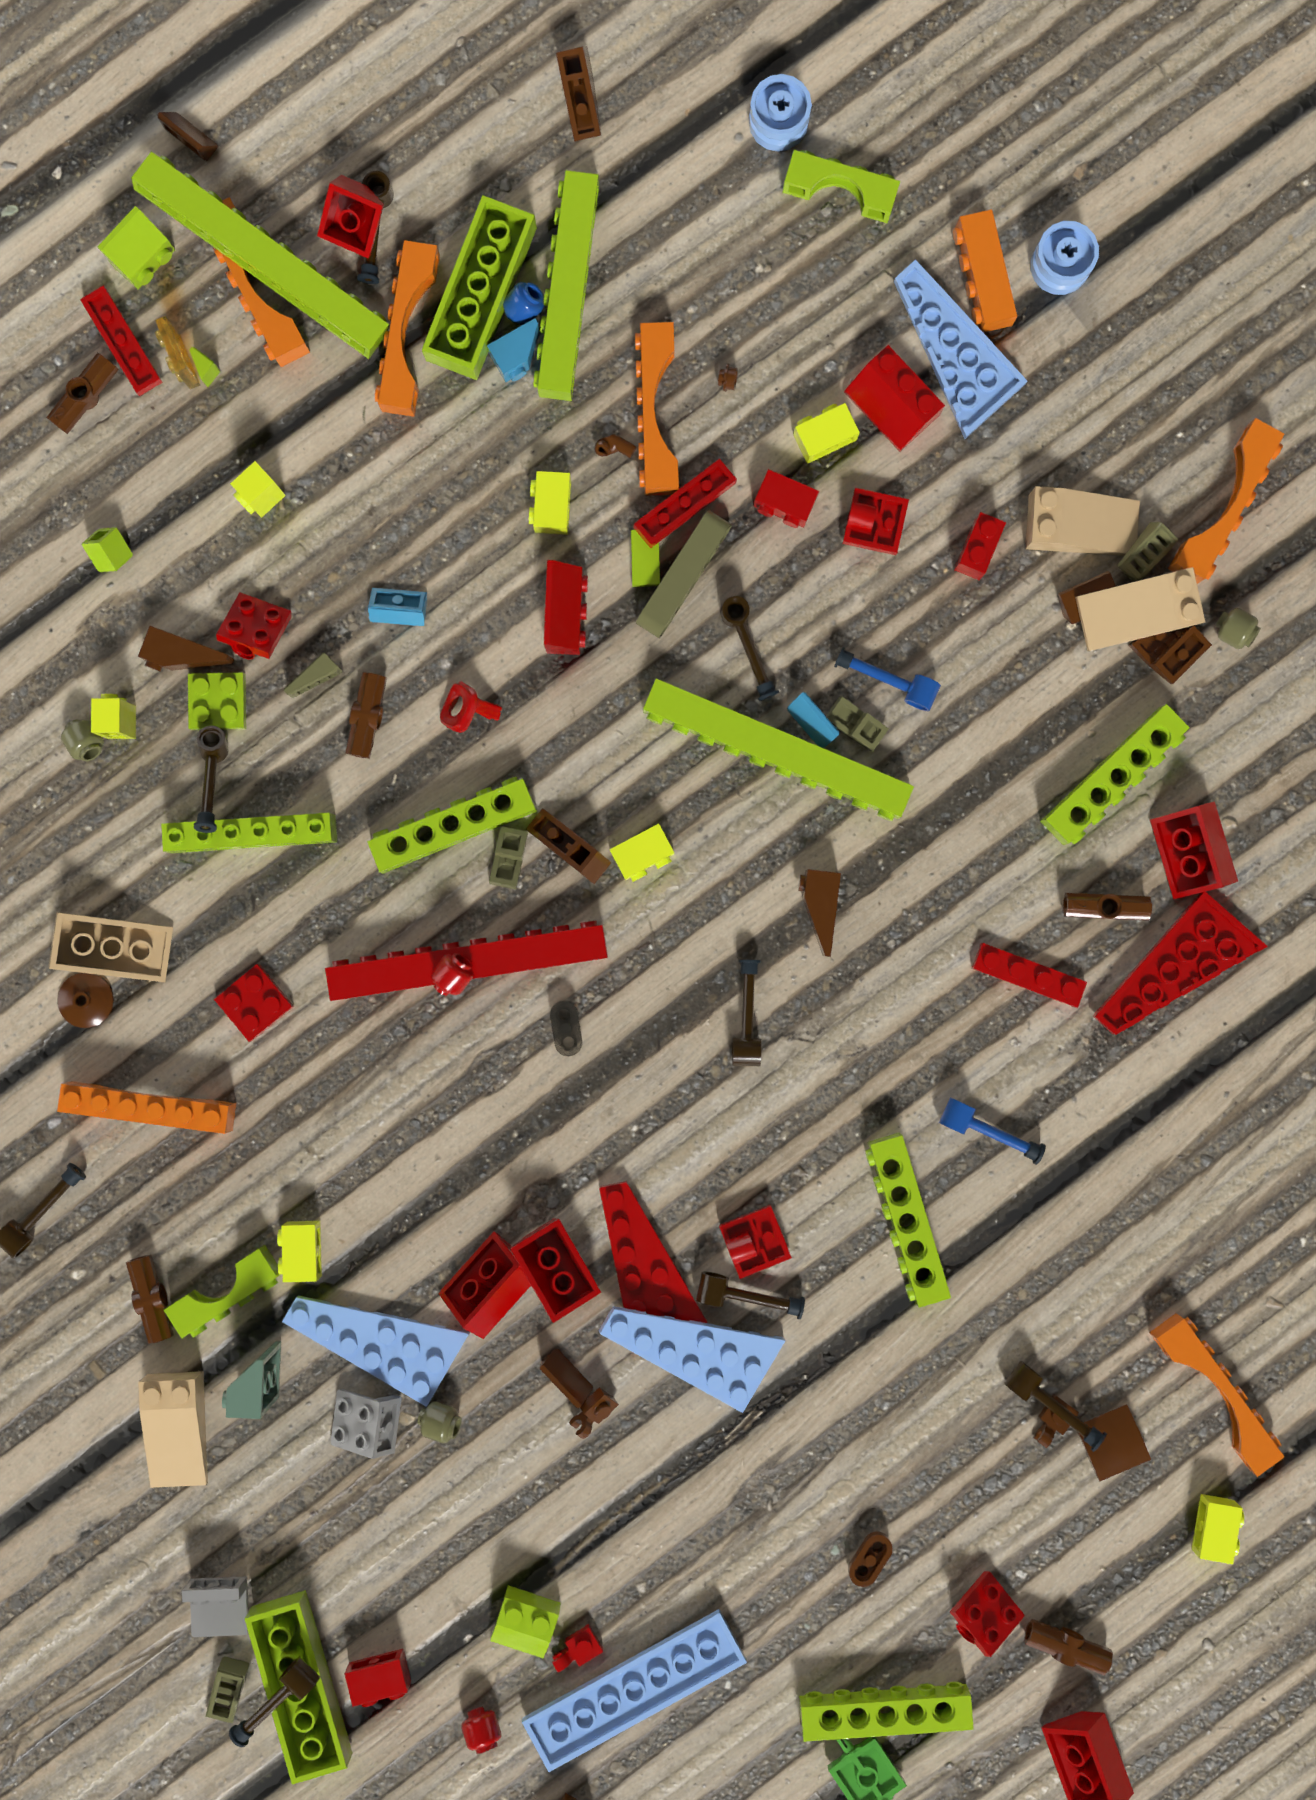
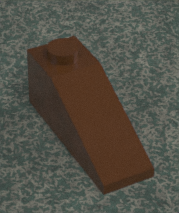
(579, 92)
(177, 653)
(568, 846)
(820, 900)

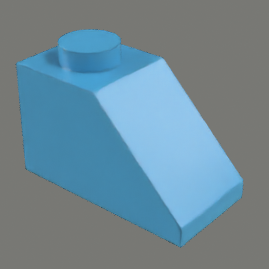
(515, 351)

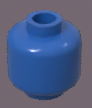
(523, 303)

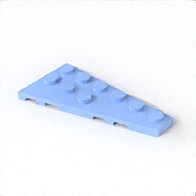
(965, 361)
(390, 1347)
(706, 1355)

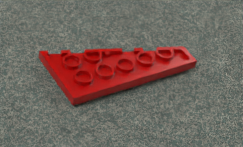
(1187, 956)
(642, 1264)

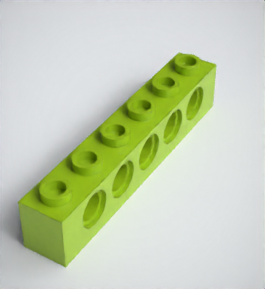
(1162, 721)
(251, 833)
(382, 844)
(934, 1287)
(898, 1721)

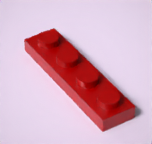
(121, 340)
(685, 503)
(1029, 975)

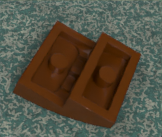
(1171, 652)
(1122, 1446)

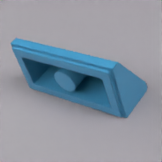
(397, 606)
(813, 720)

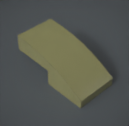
(856, 723)
(508, 857)

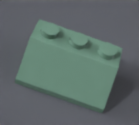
(256, 1387)

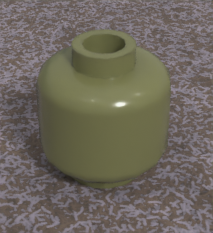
(1238, 628)
(80, 741)
(439, 1422)

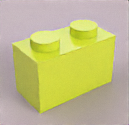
(825, 432)
(256, 490)
(551, 502)
(113, 717)
(642, 852)
(300, 1251)
(1217, 1529)

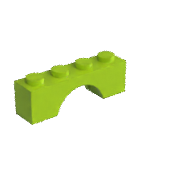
(812, 173)
(194, 1309)

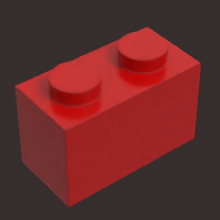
(785, 499)
(980, 546)
(378, 1678)

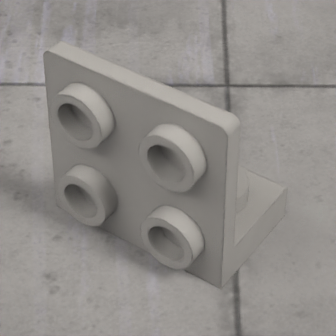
(365, 1423)
(217, 1606)

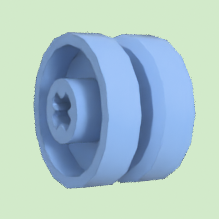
(779, 112)
(1064, 257)

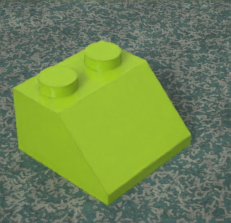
(136, 248)
(526, 1622)

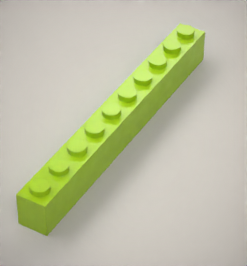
(259, 254)
(777, 749)

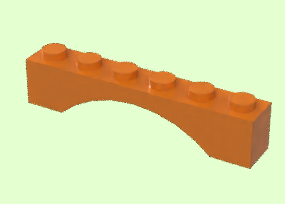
(416, 275)
(279, 331)
(657, 353)
(1252, 455)
(146, 1108)
(1249, 1438)

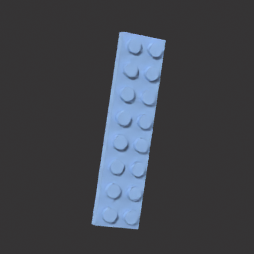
(634, 1690)

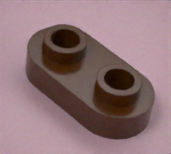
(871, 1558)

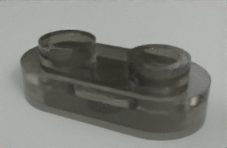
(566, 1028)

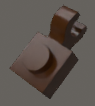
(595, 1408)
(1052, 1423)

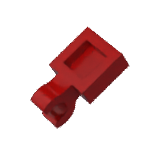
(581, 1647)

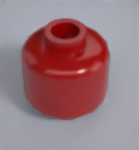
(452, 974)
(481, 1730)

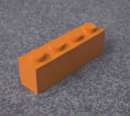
(985, 271)

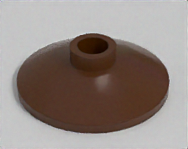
(98, 1000)

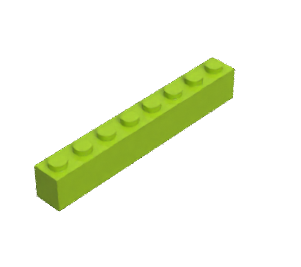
(568, 285)

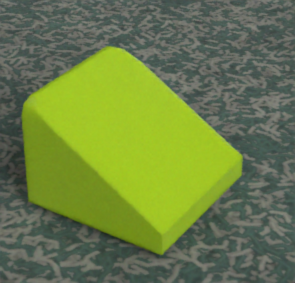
(205, 366)

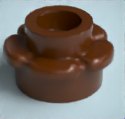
(728, 378)

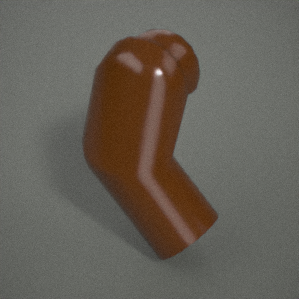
(613, 444)

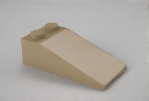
(1080, 522)
(1140, 609)
(110, 947)
(174, 1428)

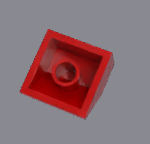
(350, 216)

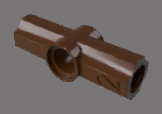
(94, 379)
(366, 715)
(1124, 906)
(149, 1298)
(1068, 1647)

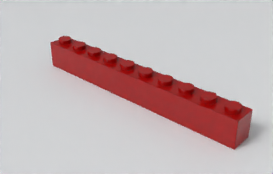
(487, 960)

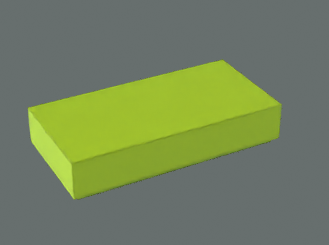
(644, 562)

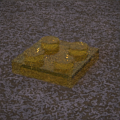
(178, 358)

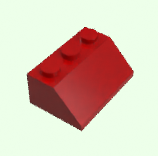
(894, 398)
(564, 608)
(1194, 850)
(555, 1269)
(485, 1287)
(1087, 1757)

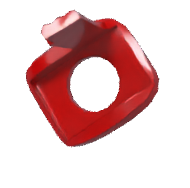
(471, 704)

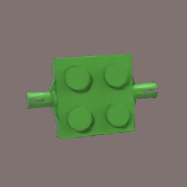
(866, 1771)

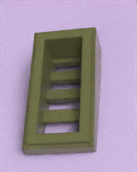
(1161, 548)
(316, 673)
(232, 1672)

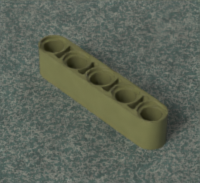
(683, 574)

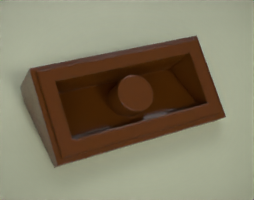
(188, 134)
(1068, 600)
(566, 1377)

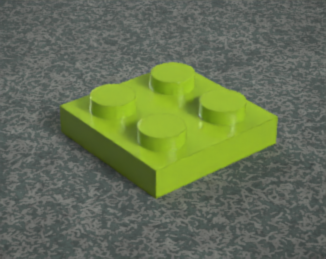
(217, 700)

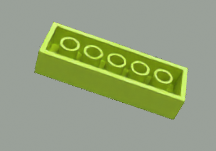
(478, 287)
(308, 1728)

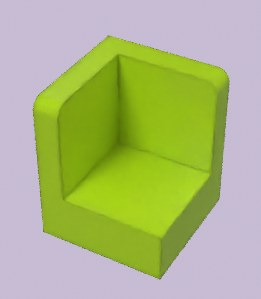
(107, 549)

